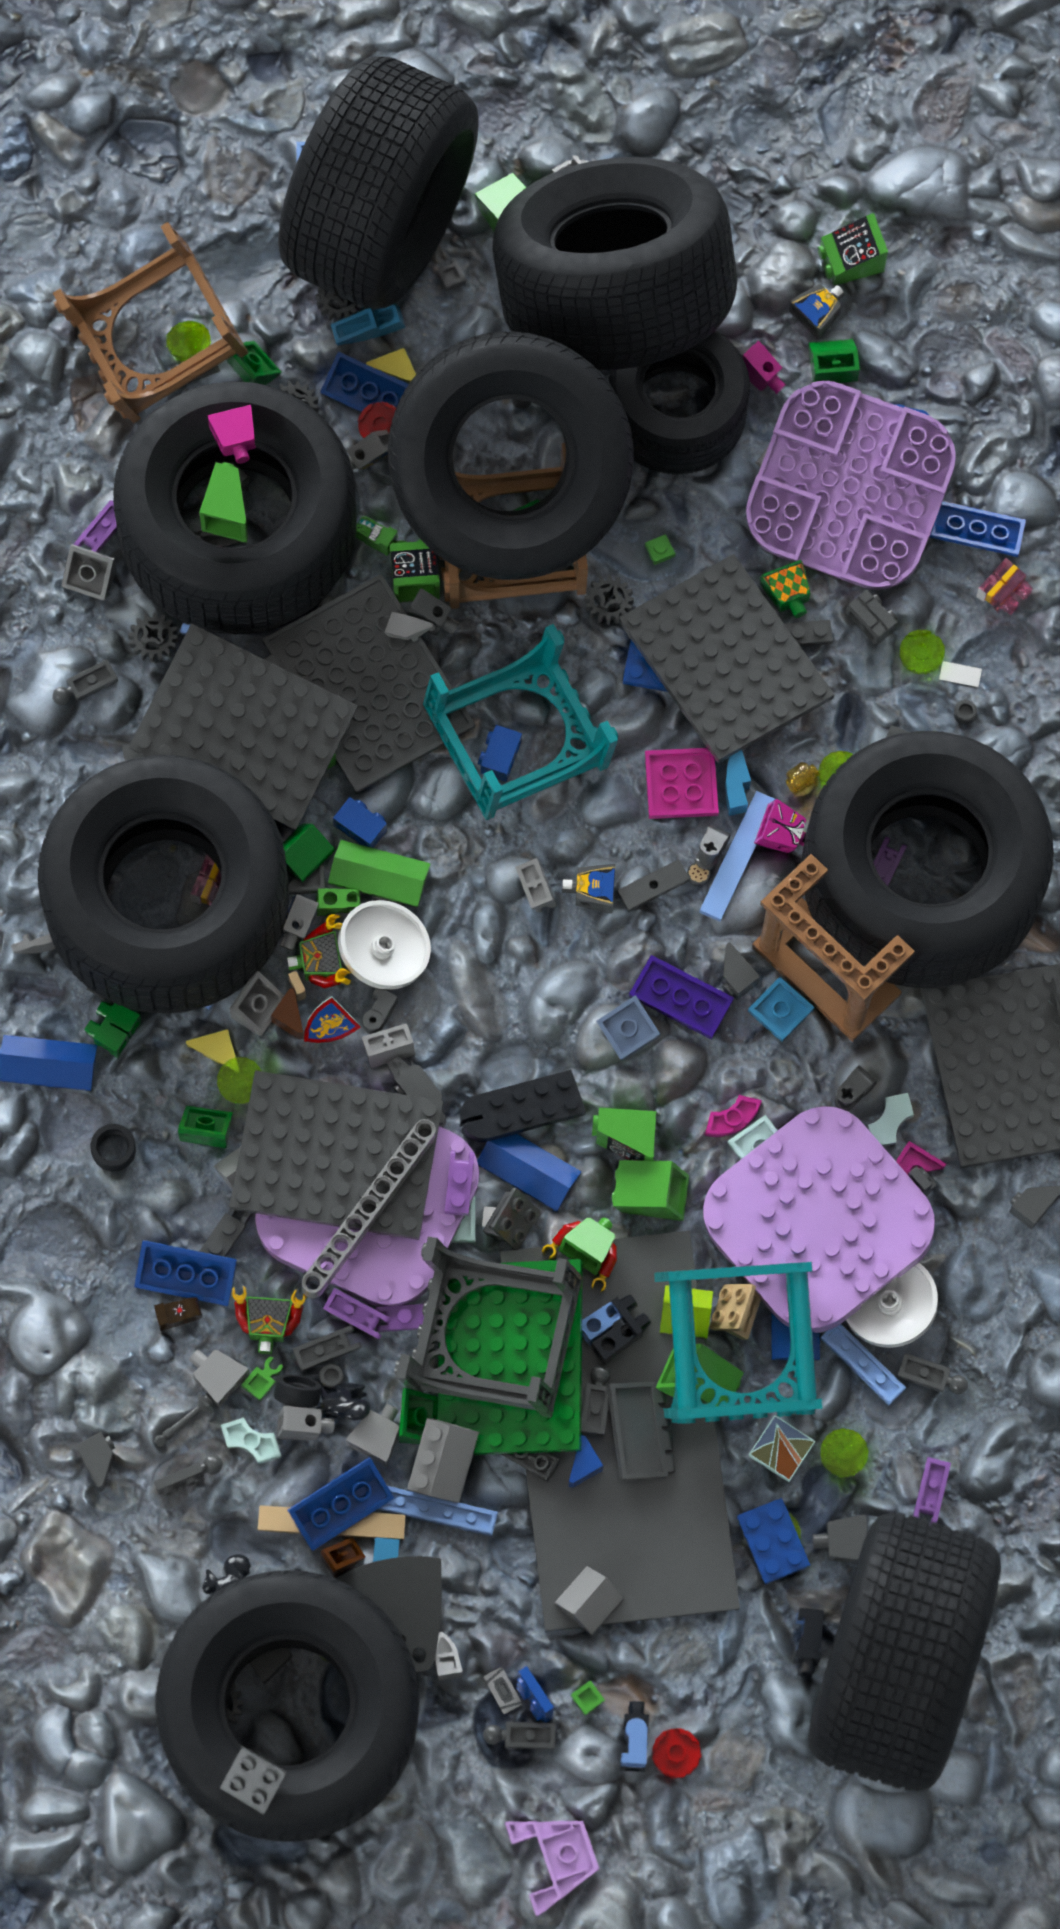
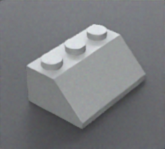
(443, 1460)

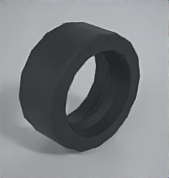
(111, 1129)
(297, 1391)

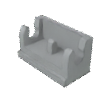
(536, 885)
(387, 1045)

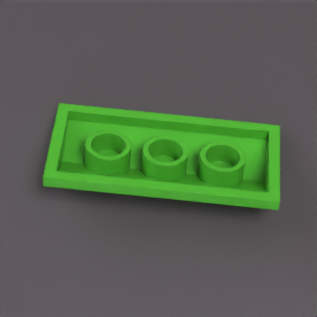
(379, 873)

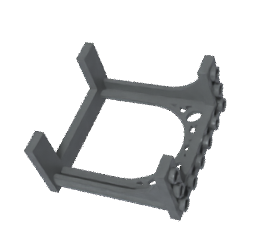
(415, 1370)

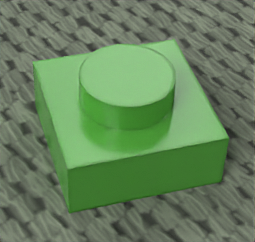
(660, 549)
(587, 1698)

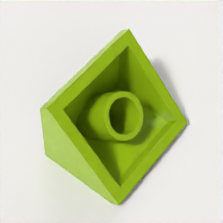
(701, 1309)

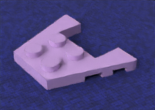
(566, 1855)

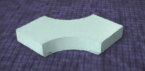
(896, 1111)
(260, 1445)

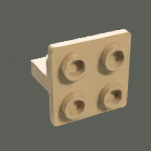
(736, 1310)

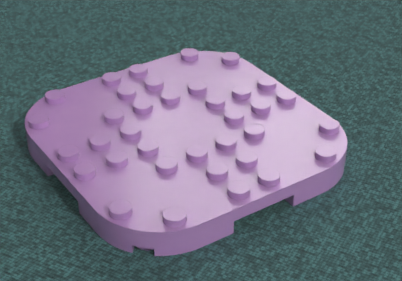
(851, 485)
(825, 1198)
(382, 1267)

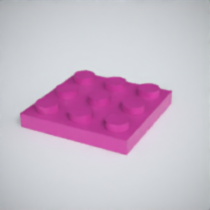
(681, 783)

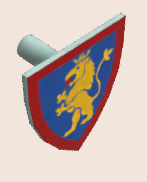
(329, 1023)

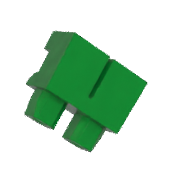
(116, 1028)

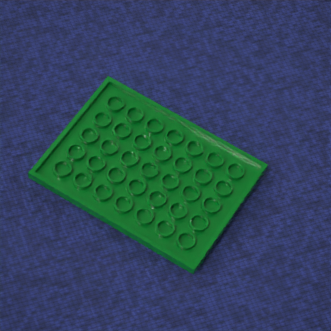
(508, 1339)

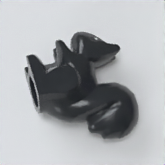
(346, 1402)
(235, 1568)

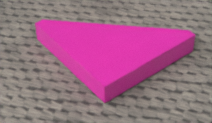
(915, 1156)

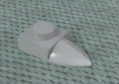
(447, 1659)

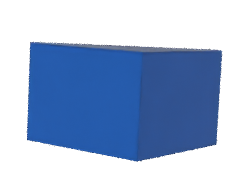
(585, 1464)

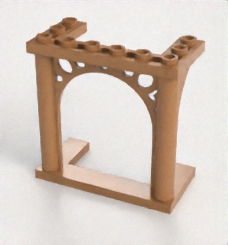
(87, 309)
(490, 485)
(867, 987)

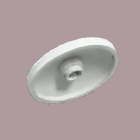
(384, 945)
(898, 1311)

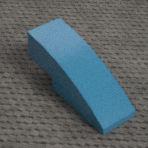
(368, 325)
(735, 783)

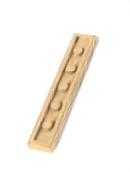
(374, 1525)

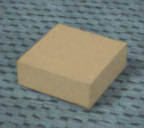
(296, 983)

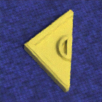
(395, 364)
(214, 1046)

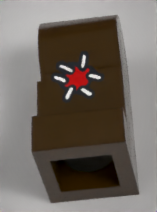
(178, 1313)

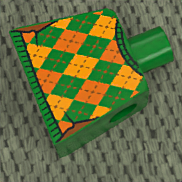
(787, 588)

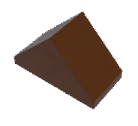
(287, 1015)
(342, 1556)

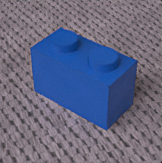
(501, 752)
(360, 823)

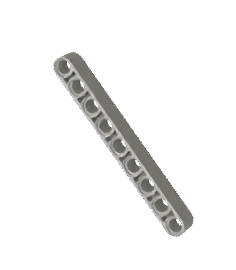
(366, 1219)

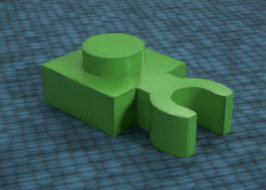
(261, 1381)

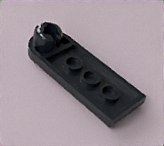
(521, 1107)

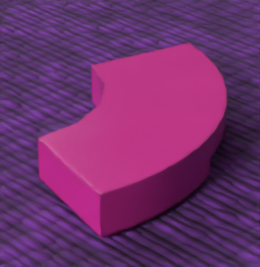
(734, 1118)

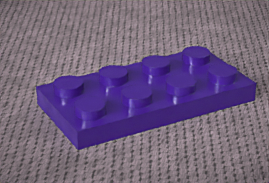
(681, 997)

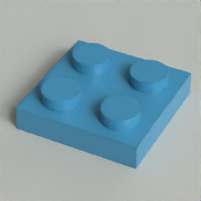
(781, 1009)

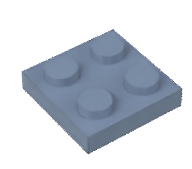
(628, 1028)

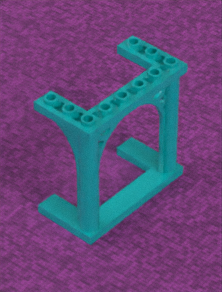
(540, 661)
(687, 1400)

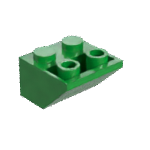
(834, 361)

